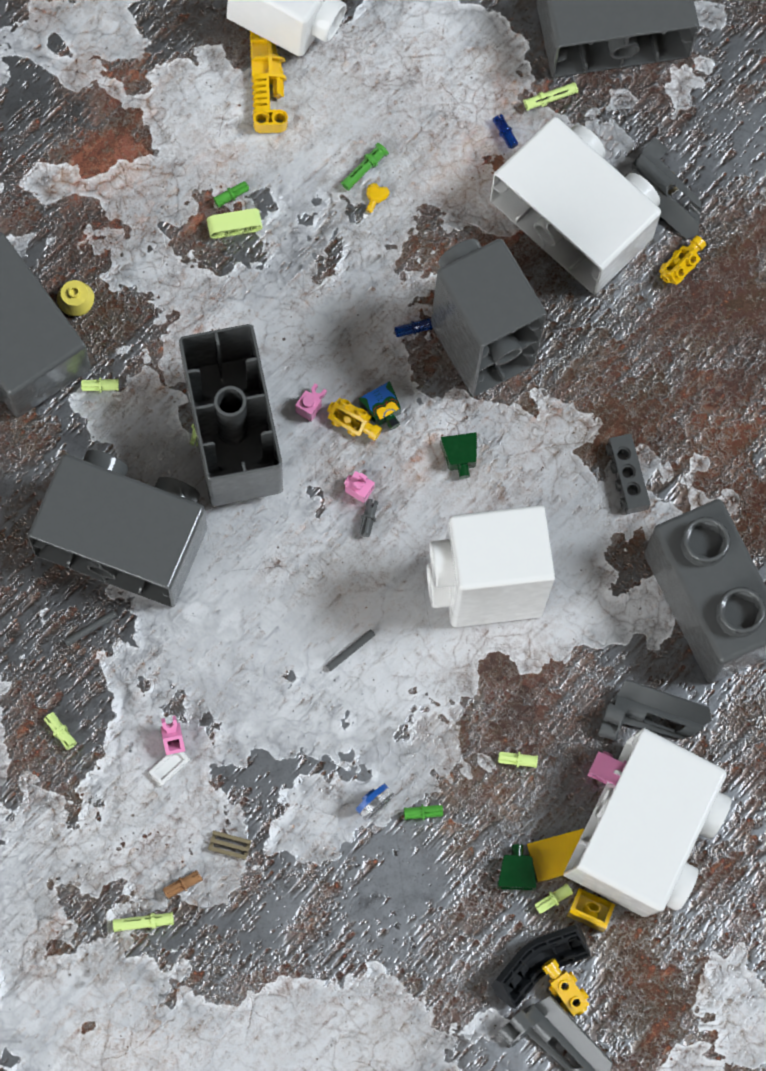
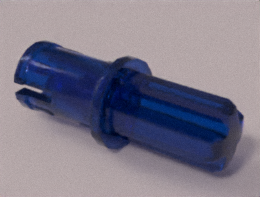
(505, 131)
(413, 327)

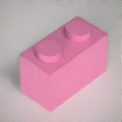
(604, 766)

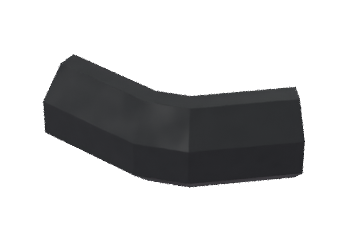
(525, 969)

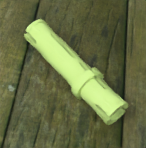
(531, 102)
(152, 920)

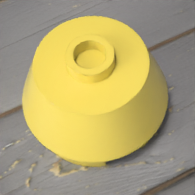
(75, 298)

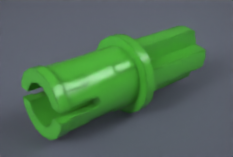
(230, 194)
(423, 812)

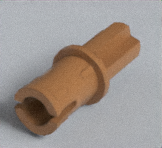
(182, 884)

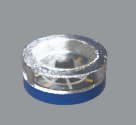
(375, 802)

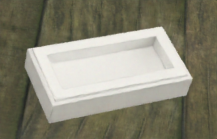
(168, 767)

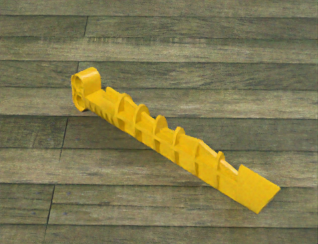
(266, 70)

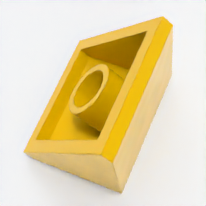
(591, 910)

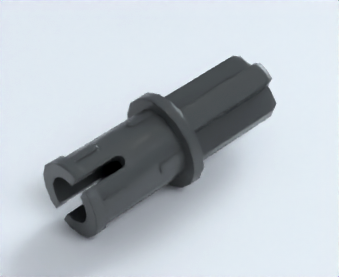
(368, 518)

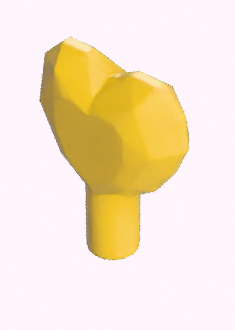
(376, 195)

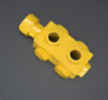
(681, 265)
(353, 419)
(568, 994)

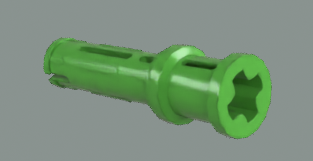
(370, 161)

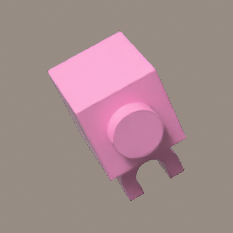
(310, 403)
(359, 486)
(172, 737)

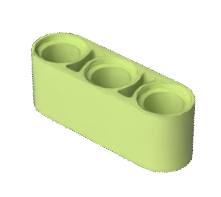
(234, 223)

